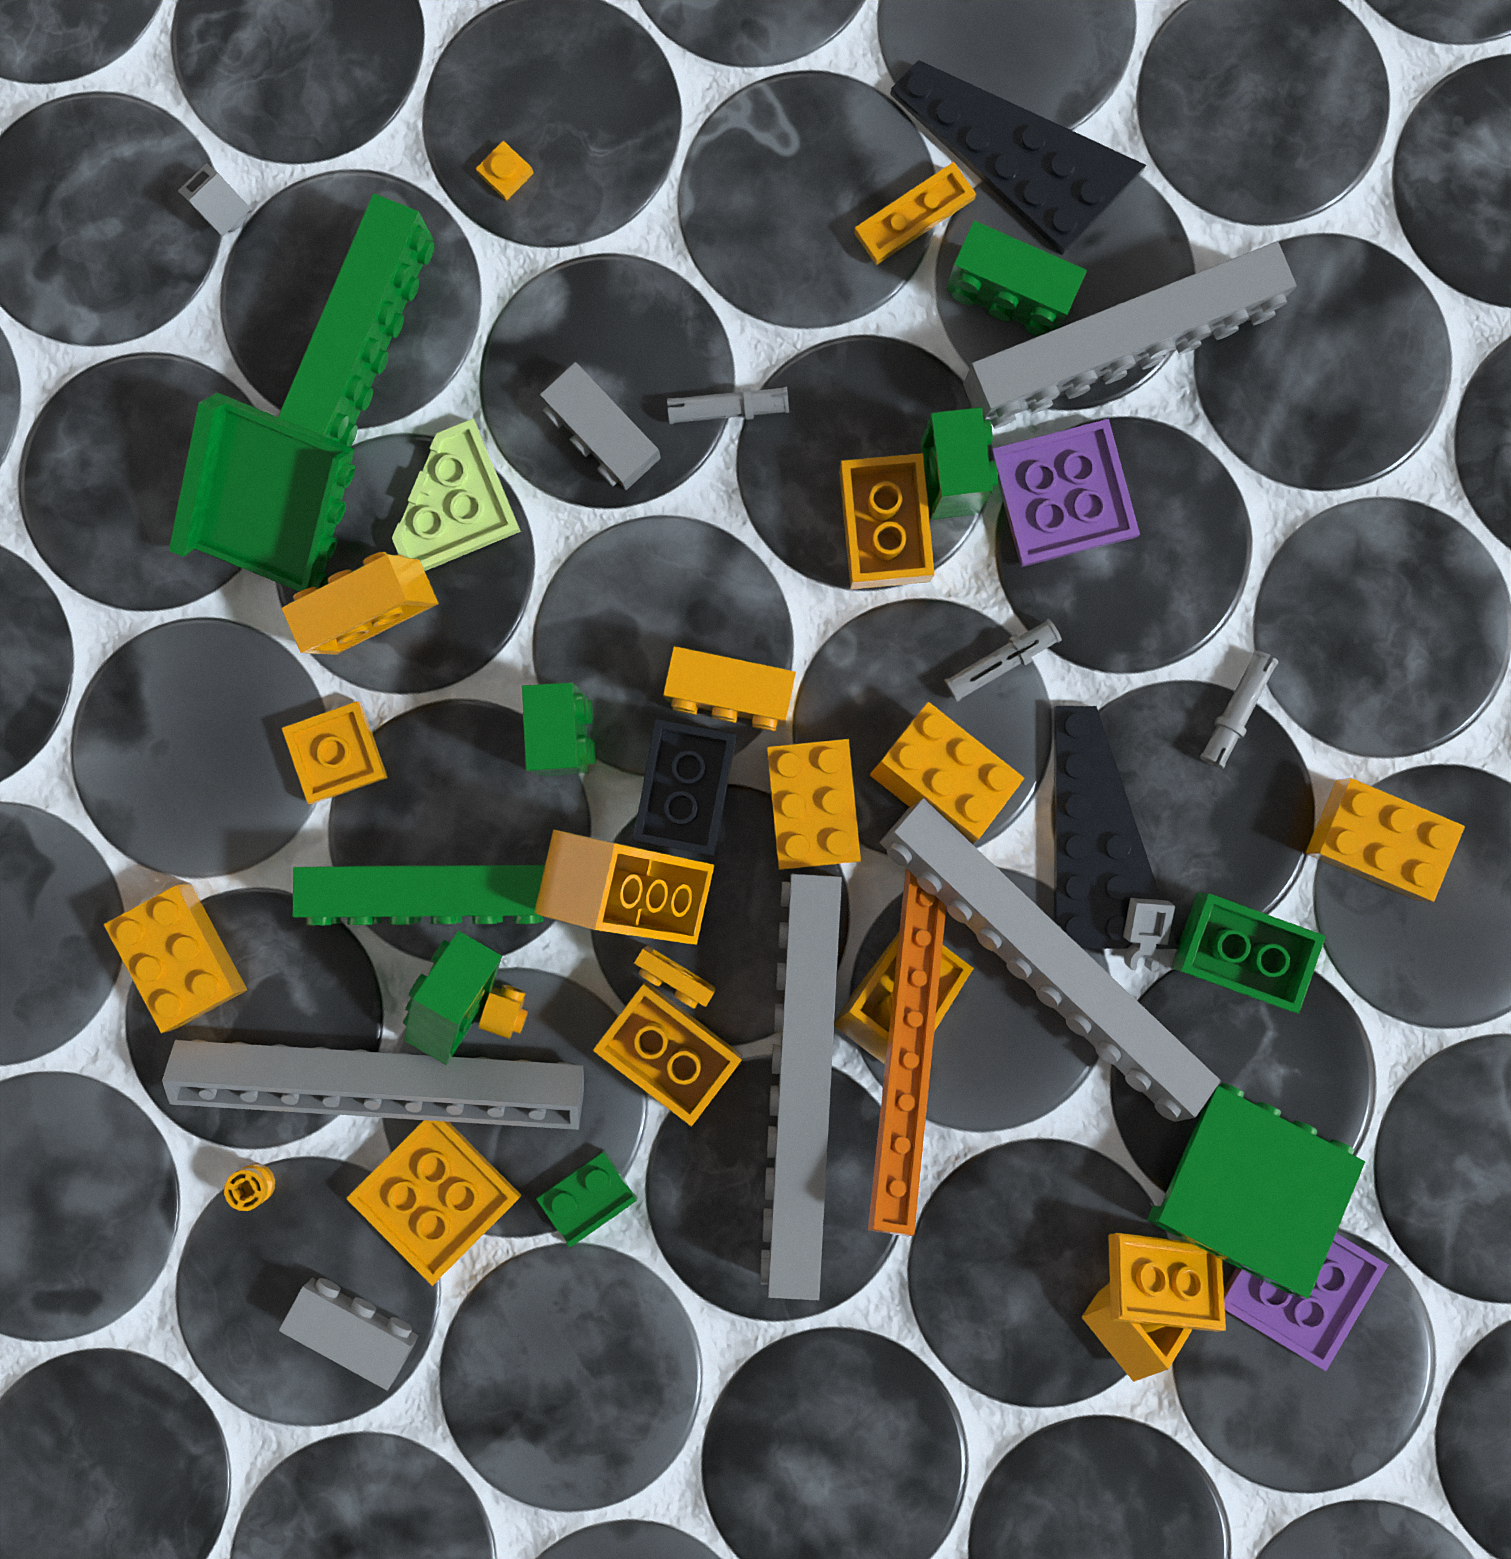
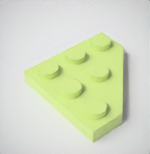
(454, 501)

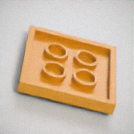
(433, 1198)

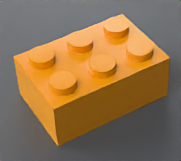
(886, 521)
(359, 604)
(729, 688)
(949, 771)
(813, 804)
(1385, 839)
(175, 957)
(668, 1053)

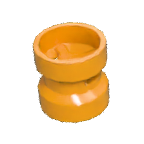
(257, 1183)

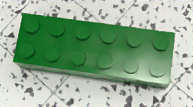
(360, 321)
(417, 891)

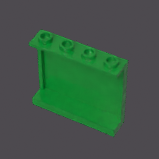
(261, 493)
(1260, 1191)

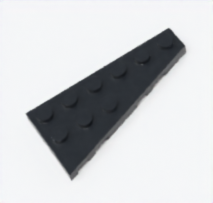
(1033, 164)
(1095, 837)

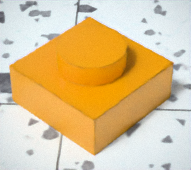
(504, 170)

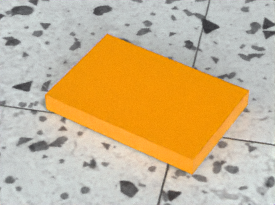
(1165, 1283)

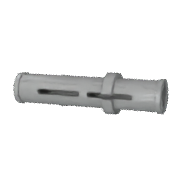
(728, 405)
(1043, 637)
(1232, 722)

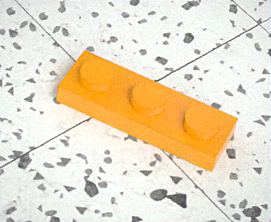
(914, 213)

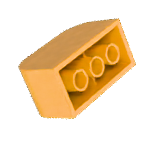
(623, 888)

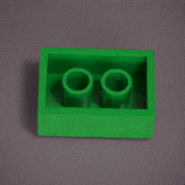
(1014, 280)
(958, 463)
(557, 729)
(1248, 952)
(450, 996)

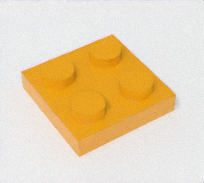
(334, 752)
(689, 986)

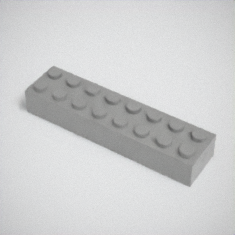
(1130, 335)

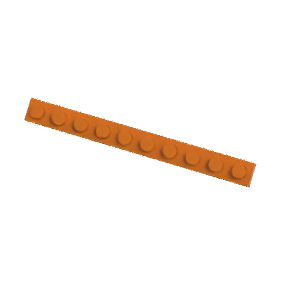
(907, 1062)

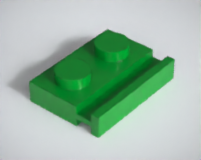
(587, 1198)

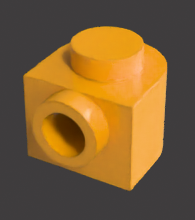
(504, 1011)

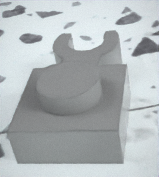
(1146, 926)

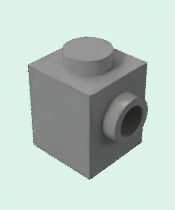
(215, 200)

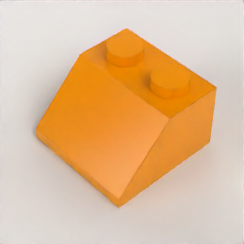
(1135, 1346)

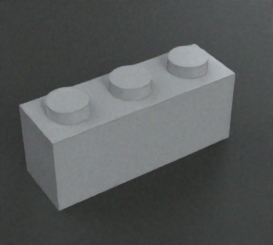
(599, 427)
(349, 1332)

